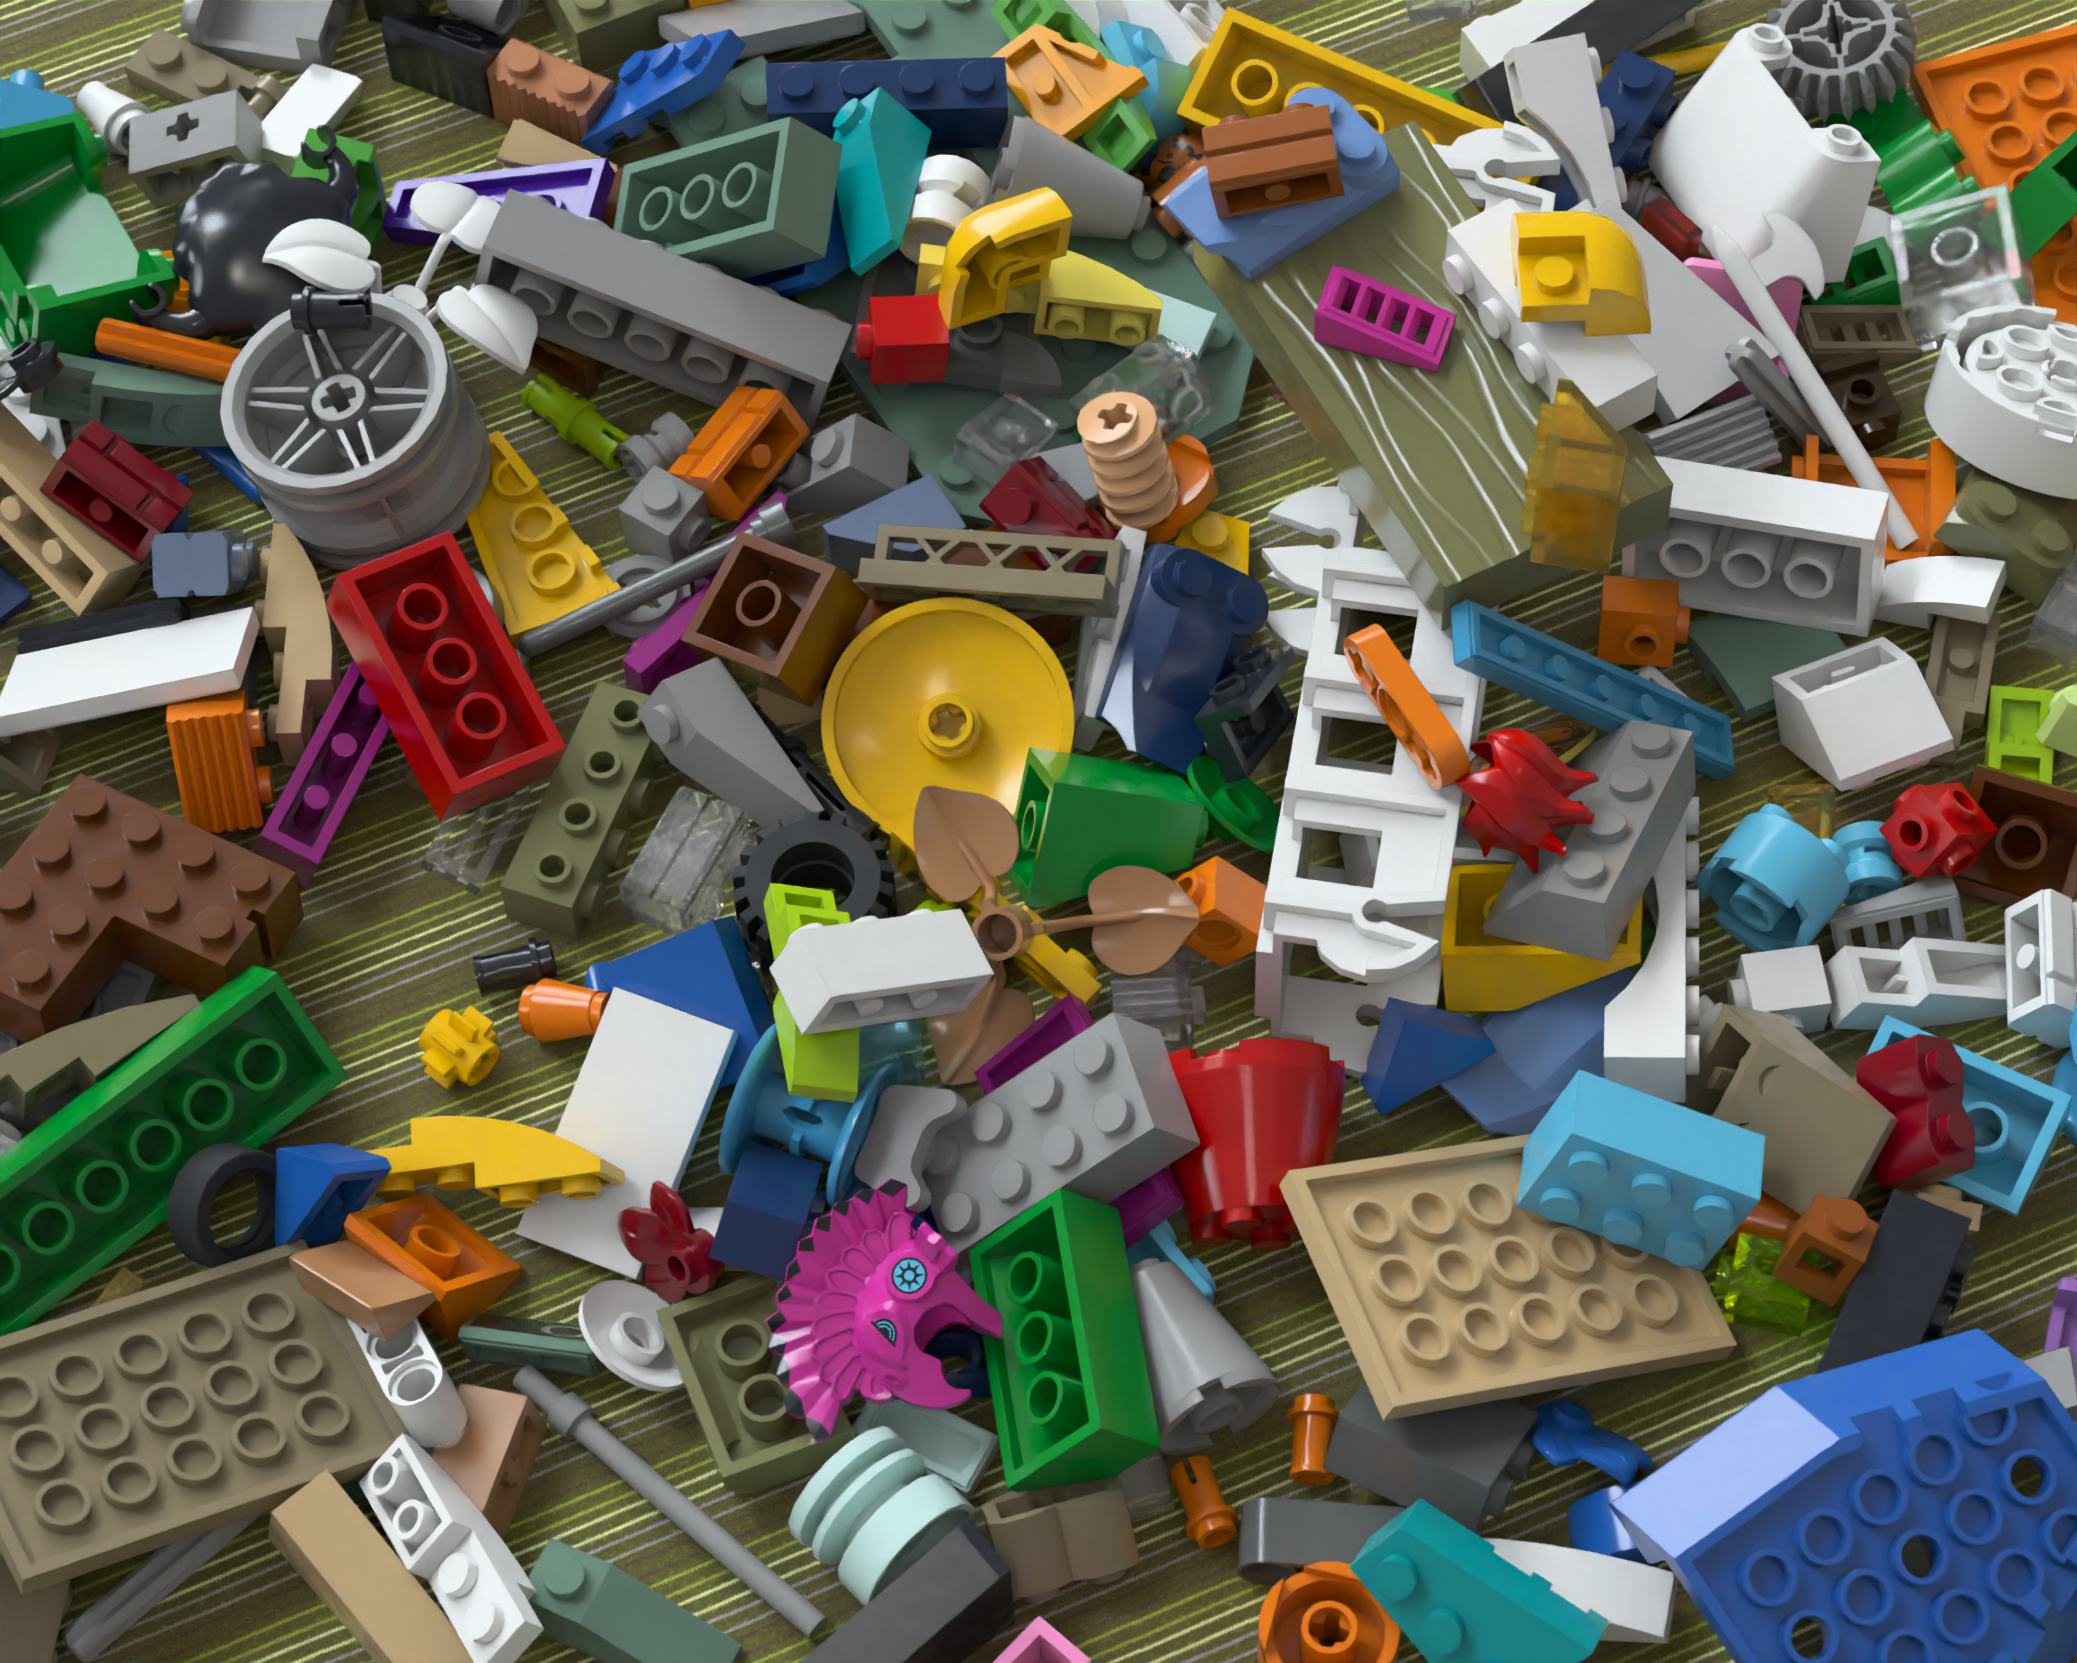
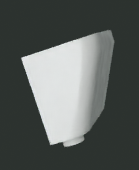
(1749, 151)

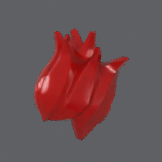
(1522, 796)

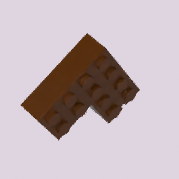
(134, 885)

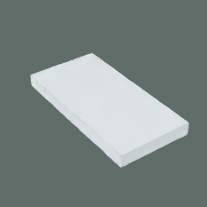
(127, 672)
(640, 1110)

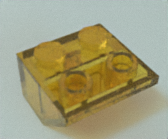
(1574, 484)

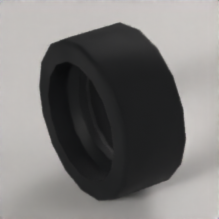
(194, 1193)

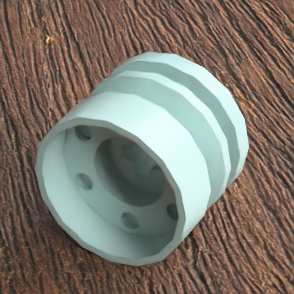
(875, 1512)

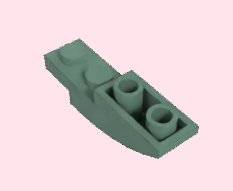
(135, 402)

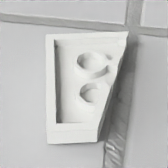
(1099, 642)

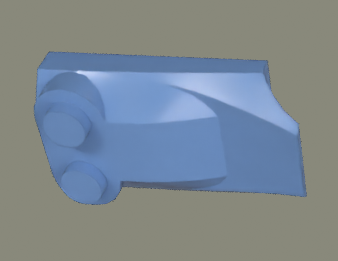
(1267, 237)
(1536, 1056)

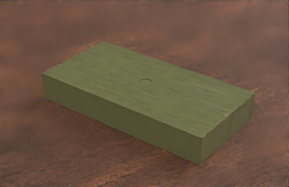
(1419, 450)

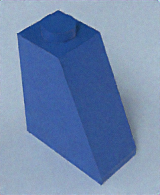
(705, 976)

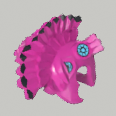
(866, 1307)

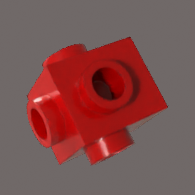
(1937, 830)

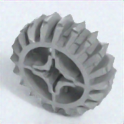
(1873, 60)

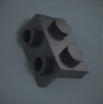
(1246, 711)

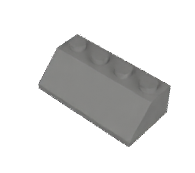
(1591, 893)

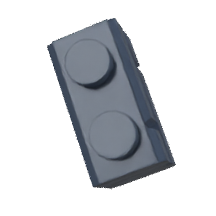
(202, 563)

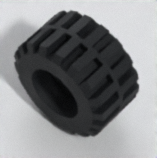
(812, 856)

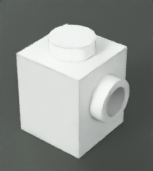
(1784, 984)

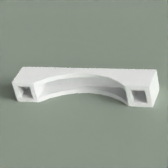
(1558, 99)
(1649, 1018)

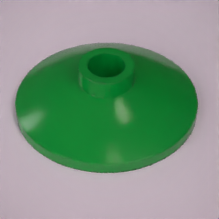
(1234, 808)

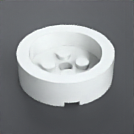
(2010, 396)

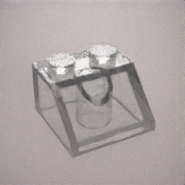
(1959, 260)

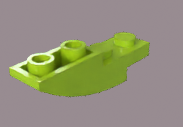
(816, 1063)

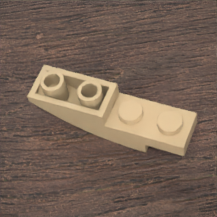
(298, 641)

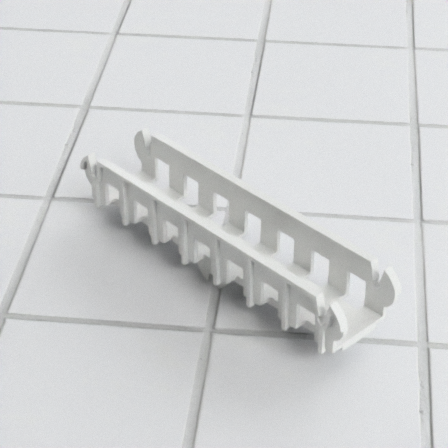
(1394, 929)

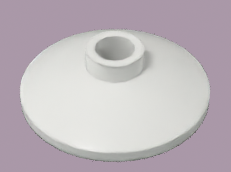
(626, 1334)

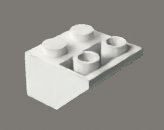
(1860, 715)

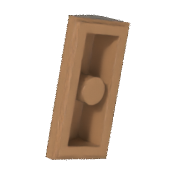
(361, 1287)

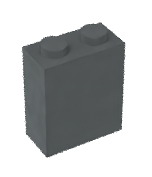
(1447, 1457)

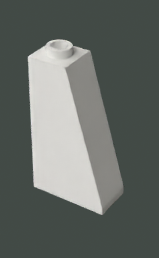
(1687, 325)

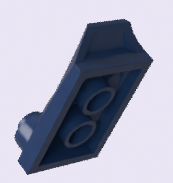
(1174, 646)

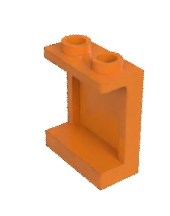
(1920, 487)

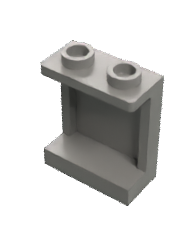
(268, 32)

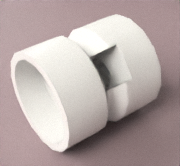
(944, 196)

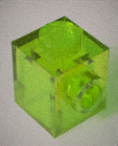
(1754, 1295)

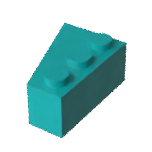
(1465, 1600)

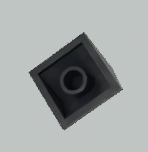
(442, 57)

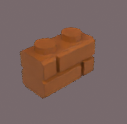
(1272, 160)

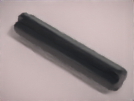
(103, 624)

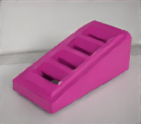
(1370, 296)

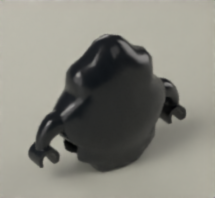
(226, 235)

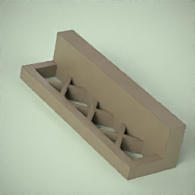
(1007, 588)

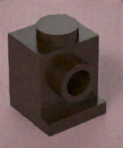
(1863, 397)

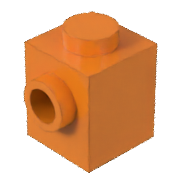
(1641, 621)

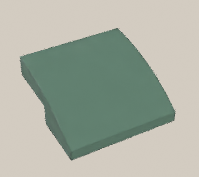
(1750, 651)

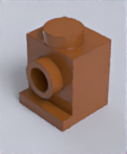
(1834, 1231)

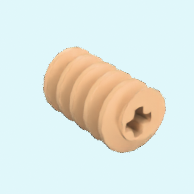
(1128, 459)

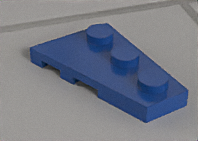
(663, 80)

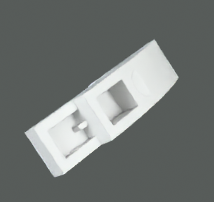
(455, 1549)

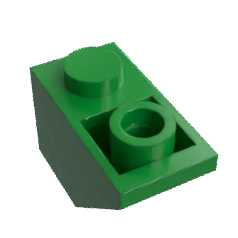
(2048, 196)

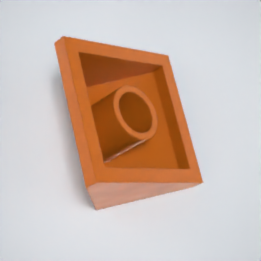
(439, 1253)

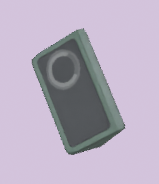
(528, 1341)

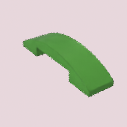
(1125, 127)

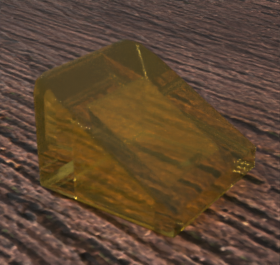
(1809, 806)

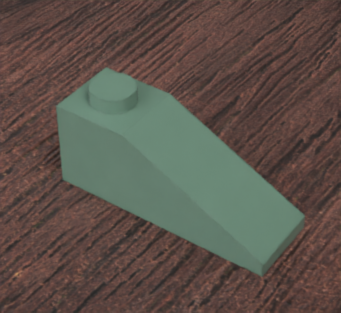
(617, 1616)

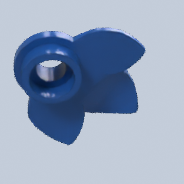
(1567, 1435)

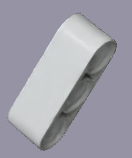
(415, 1383)

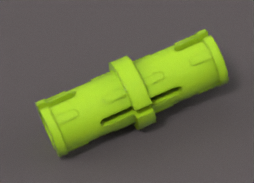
(574, 419)

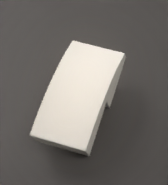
(1940, 586)

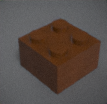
(776, 618)

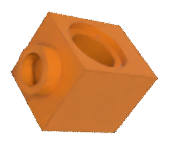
(1228, 908)

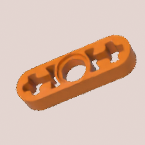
(1406, 706)

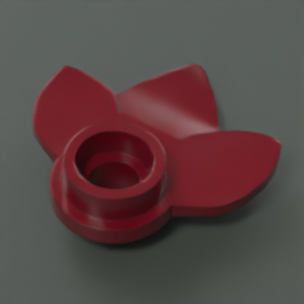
(669, 1246)

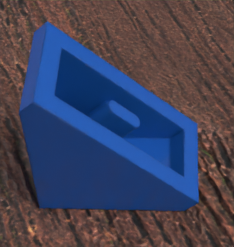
(1419, 1050)
(320, 1189)

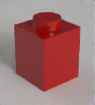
(903, 340)

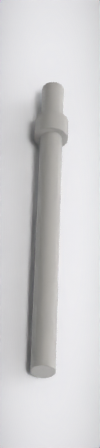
(575, 1420)

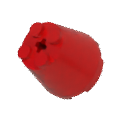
(1256, 1118)

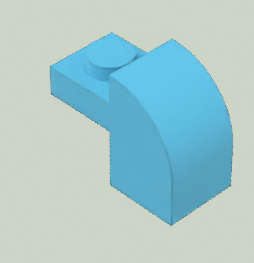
(1167, 80)

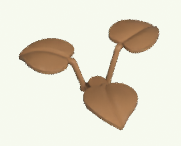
(968, 840)

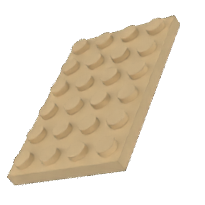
(1479, 1300)

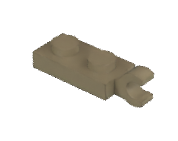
(1961, 674)

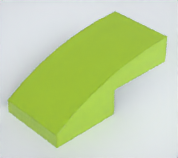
(2010, 731)

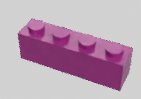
(325, 780)

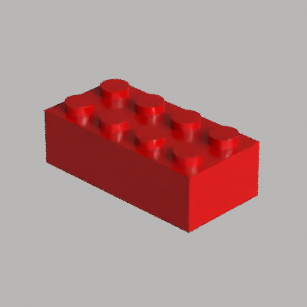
(445, 675)

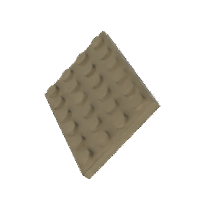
(177, 1416)

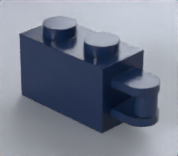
(768, 1210)

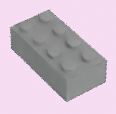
(1077, 1120)

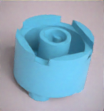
(1775, 881)

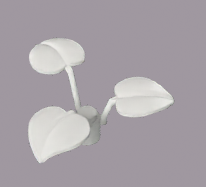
(486, 316)

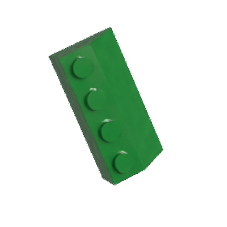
(1072, 1354)

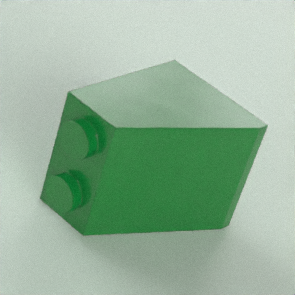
(1099, 815)

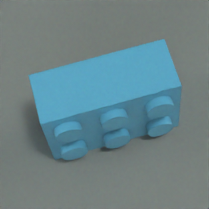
(1641, 1171)

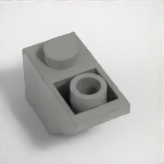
(843, 468)

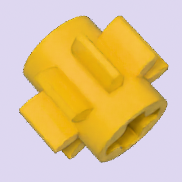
(459, 1047)

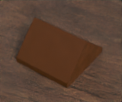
(2033, 840)

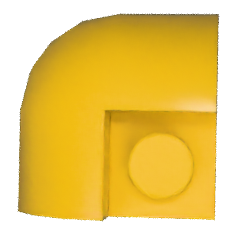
(1001, 250)
(1579, 270)

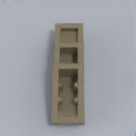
(82, 1052)

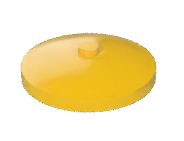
(942, 700)

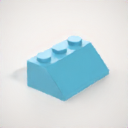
(2012, 1121)

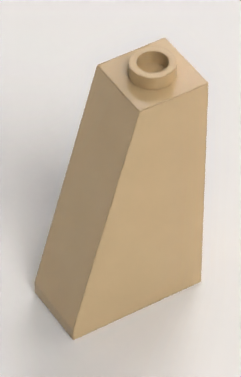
(361, 1577)

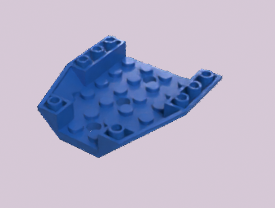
(1829, 1476)

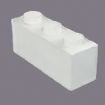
(880, 970)

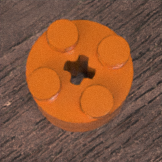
(1323, 1605)

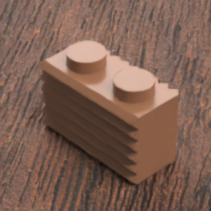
(546, 91)

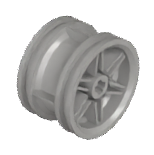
(357, 433)

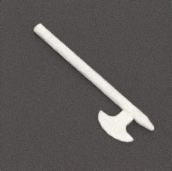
(1797, 257)

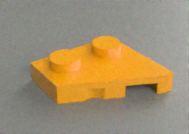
(1065, 82)

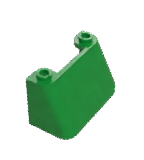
(62, 242)

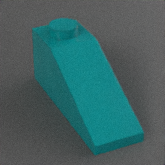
(877, 174)

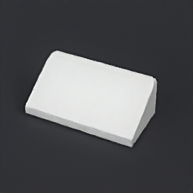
(316, 99)

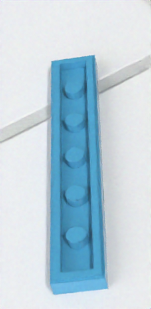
(1582, 683)

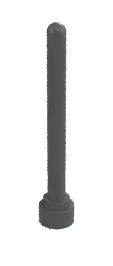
(771, 525)

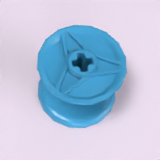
(819, 1128)

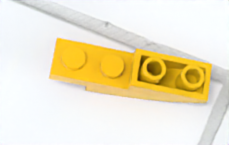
(495, 1158)

